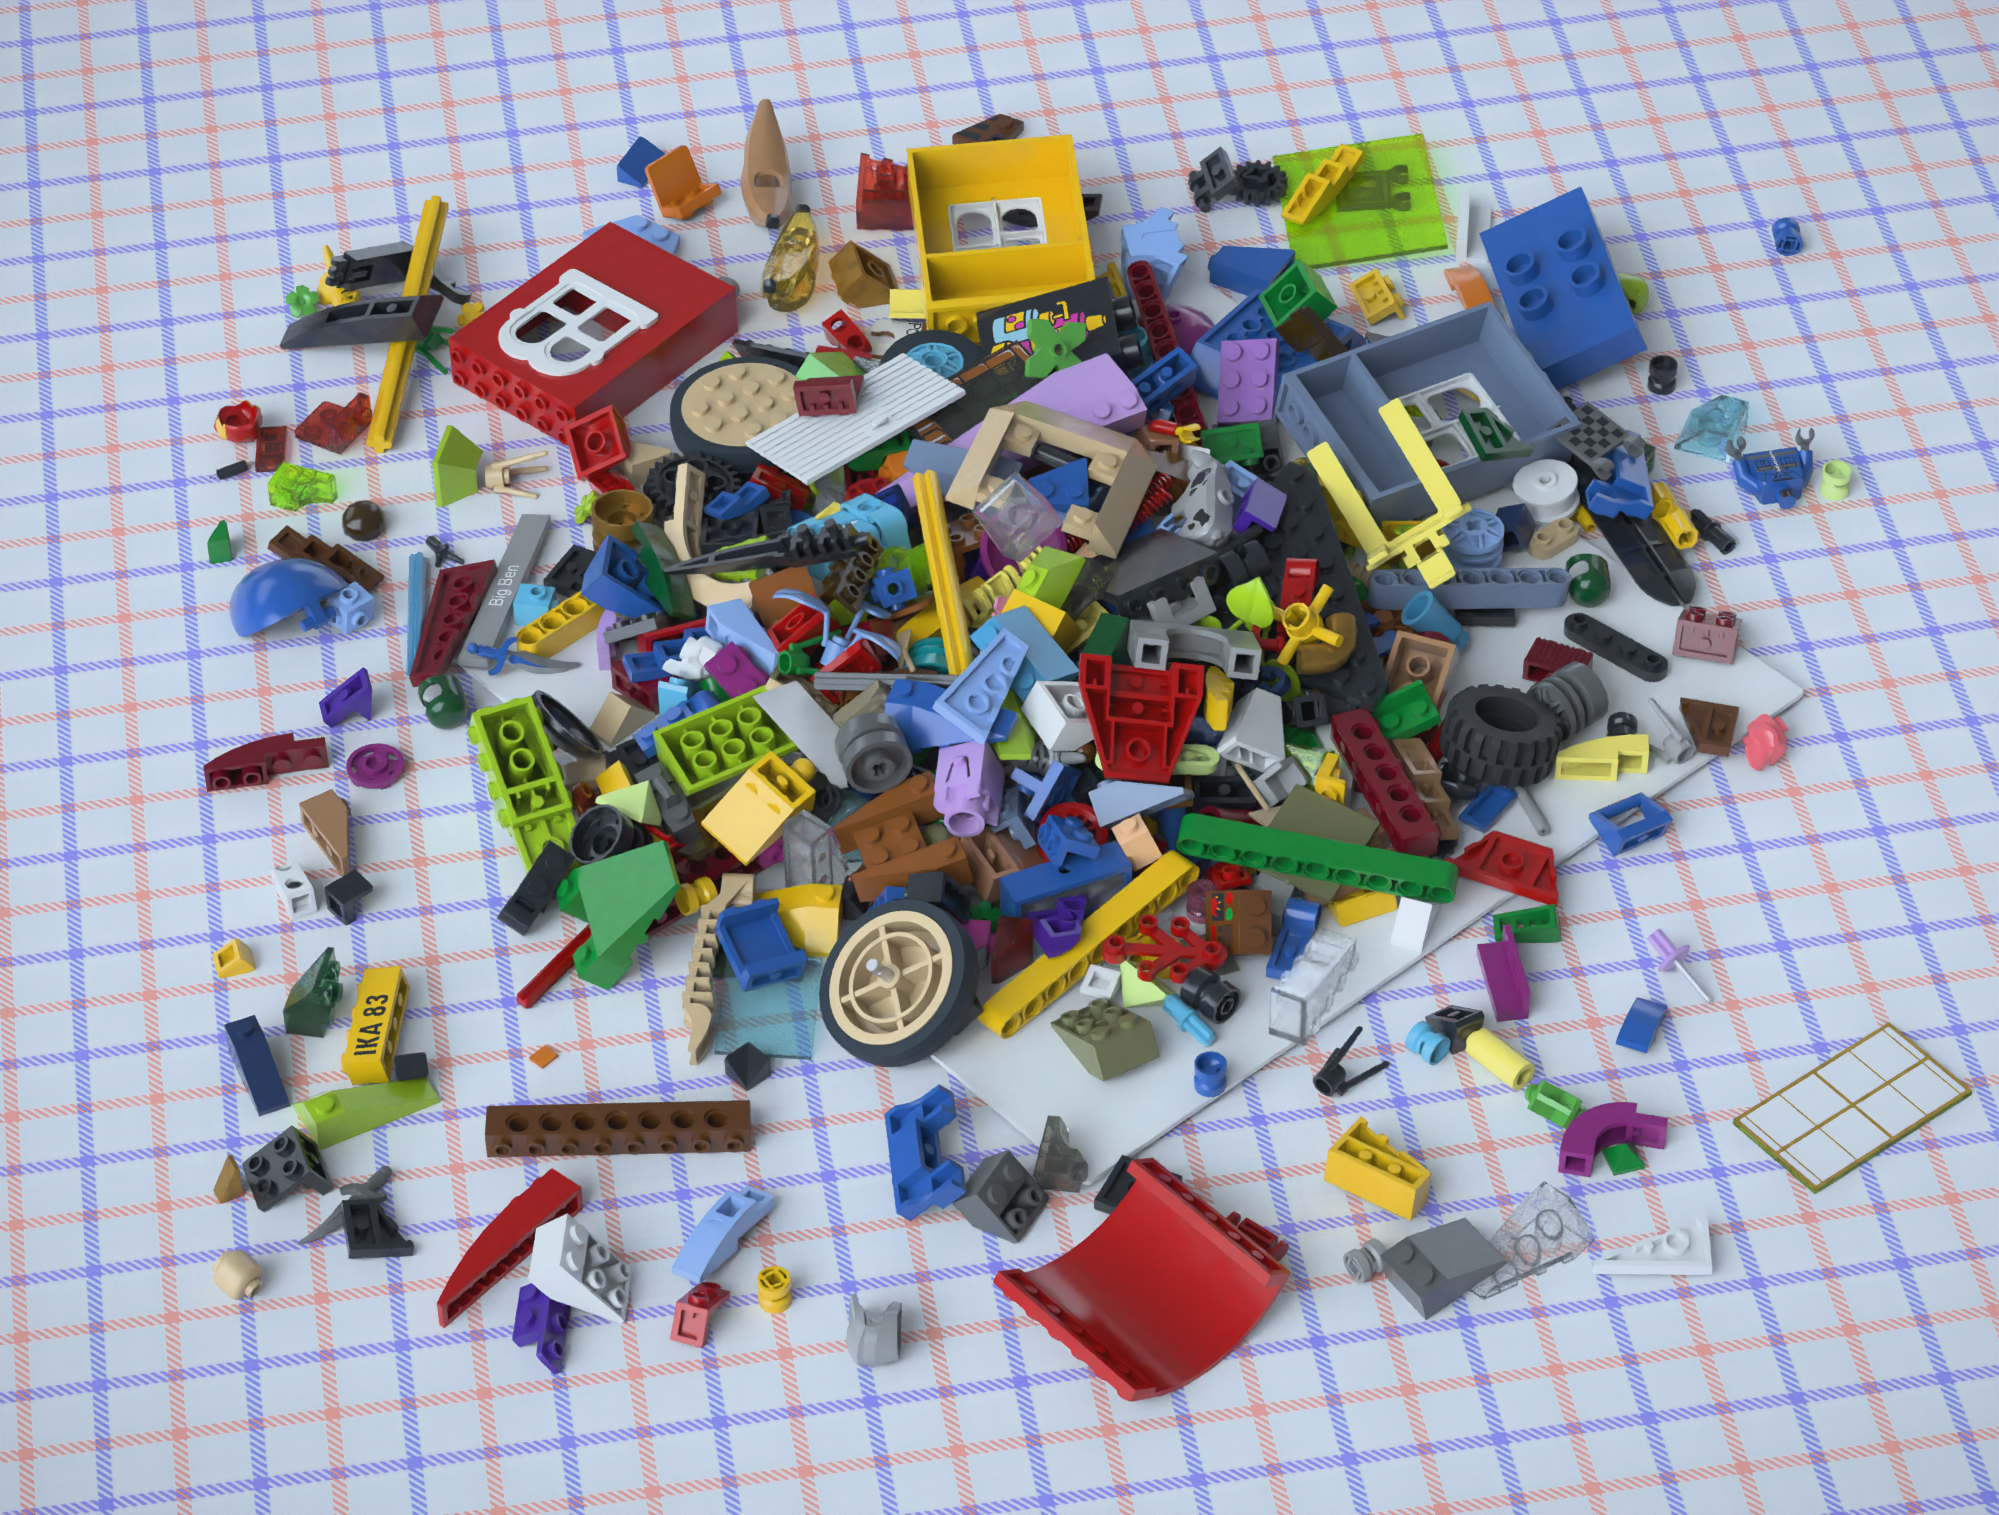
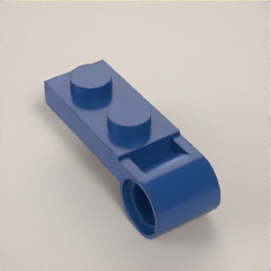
(698, 702)
(1298, 928)

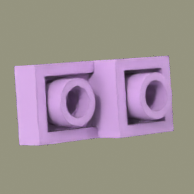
(605, 650)

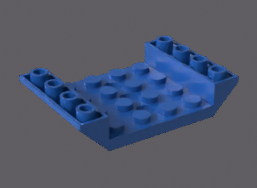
(1250, 322)

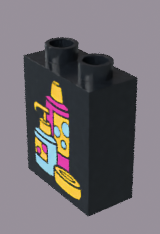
(1084, 303)

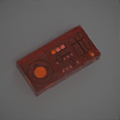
(271, 448)

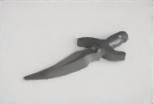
(359, 1191)

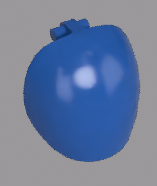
(280, 591)

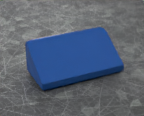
(633, 164)

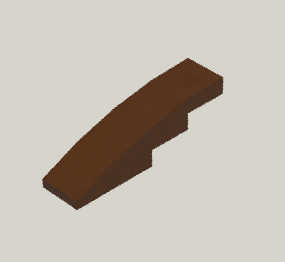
(293, 545)

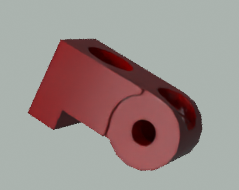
(847, 335)

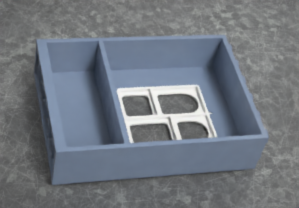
(1466, 350)

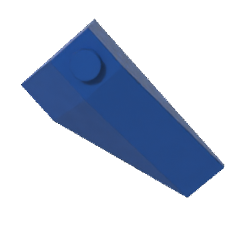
(618, 581)
(923, 727)

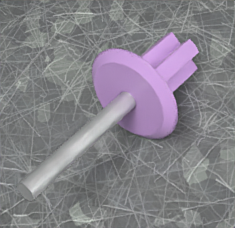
(1673, 958)

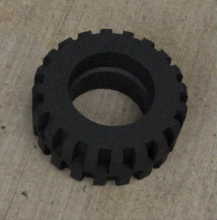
(1500, 736)

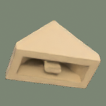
(641, 460)
(619, 719)

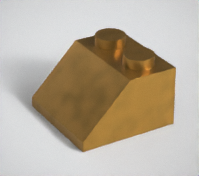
(861, 277)

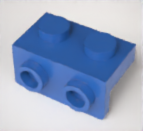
(1064, 836)

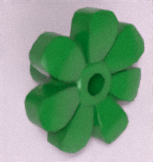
(985, 912)

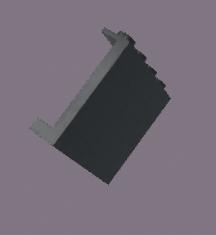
(1155, 569)

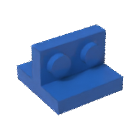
(1047, 790)

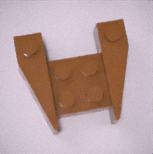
(892, 843)

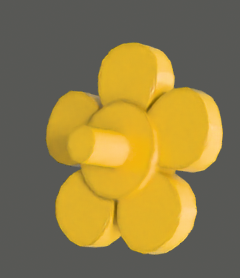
(470, 313)

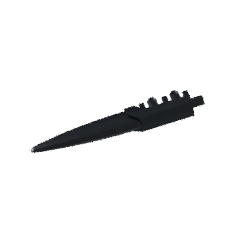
(793, 550)

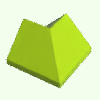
(455, 467)

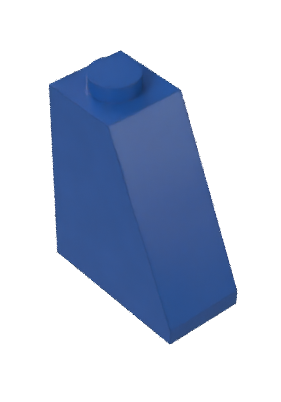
(1248, 267)

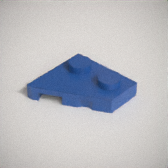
(1064, 485)

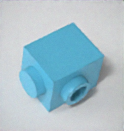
(533, 602)

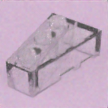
(812, 852)

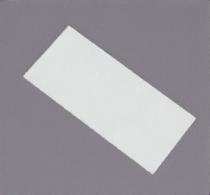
(806, 726)

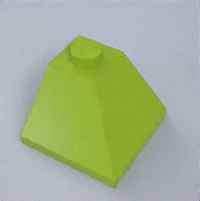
(1051, 576)

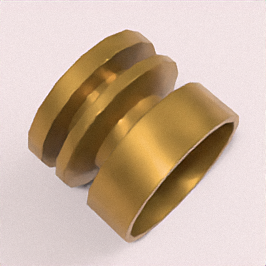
(616, 514)

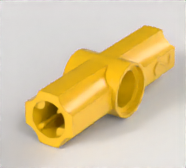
(1673, 516)

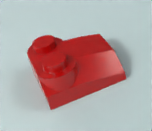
(598, 442)

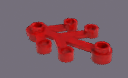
(1169, 951)

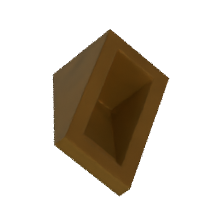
(229, 1182)

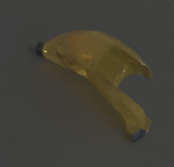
(792, 264)

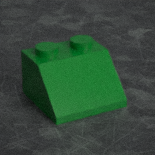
(1296, 289)

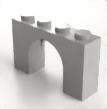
(1232, 650)

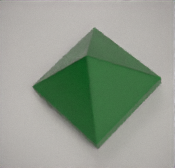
(1623, 1158)

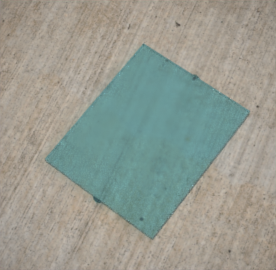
(772, 1018)

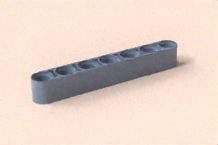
(1473, 588)

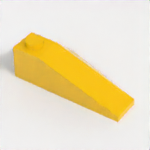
(810, 915)

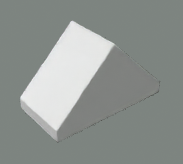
(1414, 923)

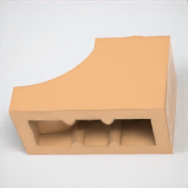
(1136, 842)

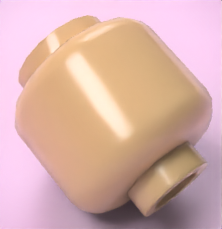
(237, 1274)

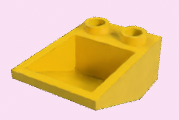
(760, 804)

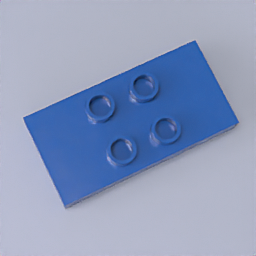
(1563, 289)

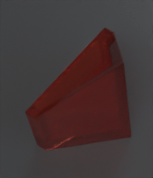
(1011, 947)

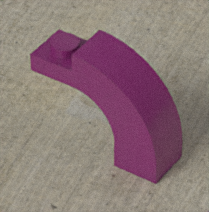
(1605, 1127)

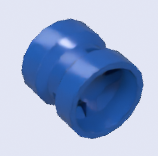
(1787, 236)
(1210, 1074)

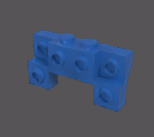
(1626, 489)
(916, 1155)

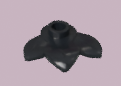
(827, 797)

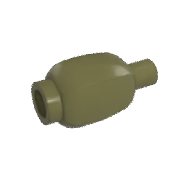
(935, 833)

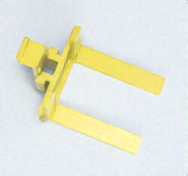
(1435, 566)

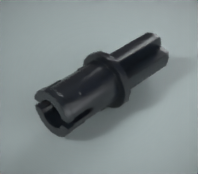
(1712, 532)

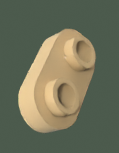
(1553, 538)

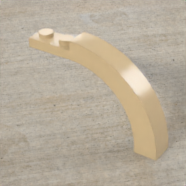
(685, 535)

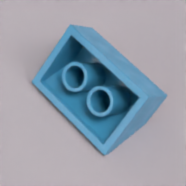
(1043, 657)

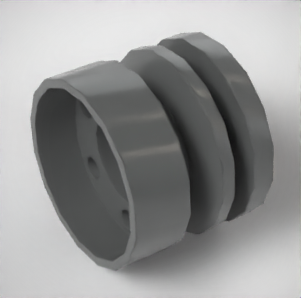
(1574, 695)

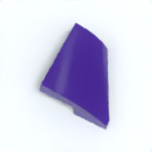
(1061, 927)

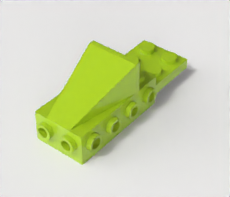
(523, 777)

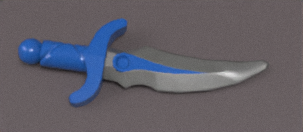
(520, 659)

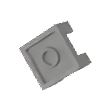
(1185, 610)

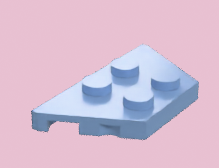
(647, 230)

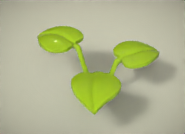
(1254, 606)

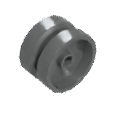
(873, 752)

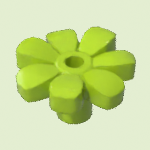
(583, 511)

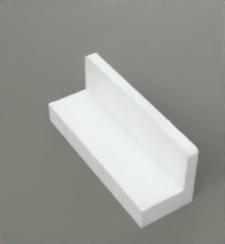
(1470, 223)

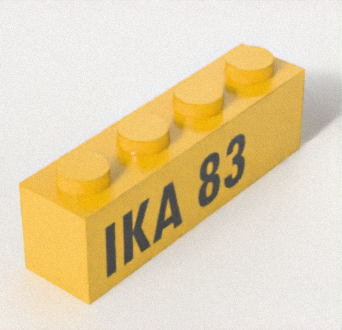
(375, 1025)

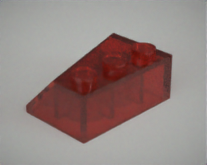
(883, 195)

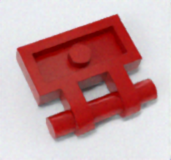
(778, 482)

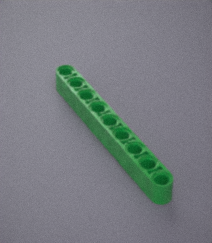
(1317, 858)

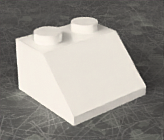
(1058, 715)

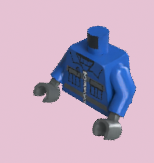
(1774, 474)

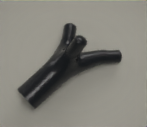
(442, 551)

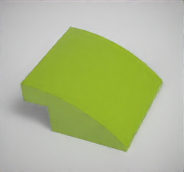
(719, 742)

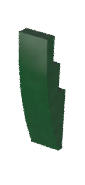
(657, 554)

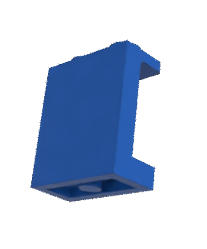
(759, 945)

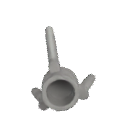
(1676, 745)

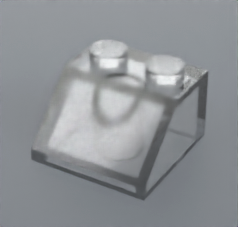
(1017, 517)

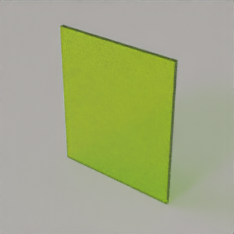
(1379, 213)

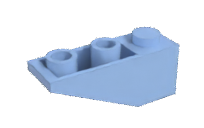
(737, 623)

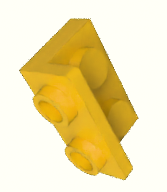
(1376, 297)
(1329, 780)

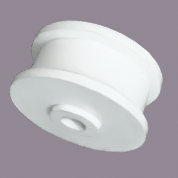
(1547, 490)

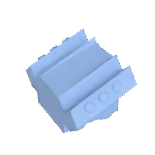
(1157, 244)

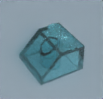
(1712, 426)

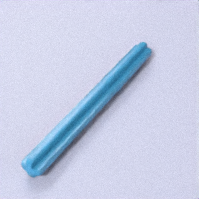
(416, 605)

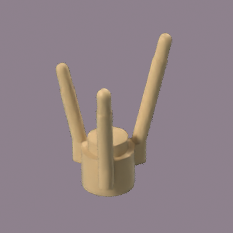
(499, 475)

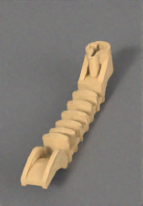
(698, 996)

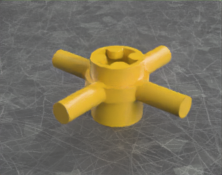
(1305, 625)

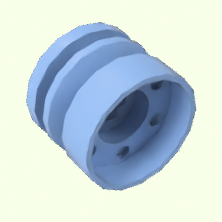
(1475, 540)

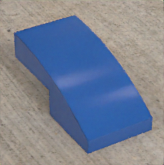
(733, 505)
(1641, 1025)

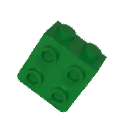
(1234, 443)

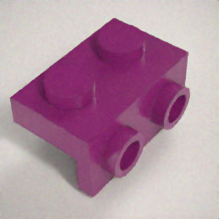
(735, 671)

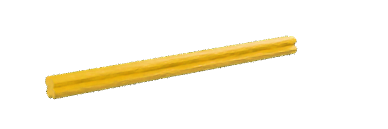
(401, 353)
(943, 572)

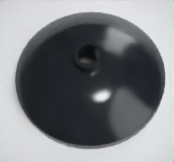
(566, 728)

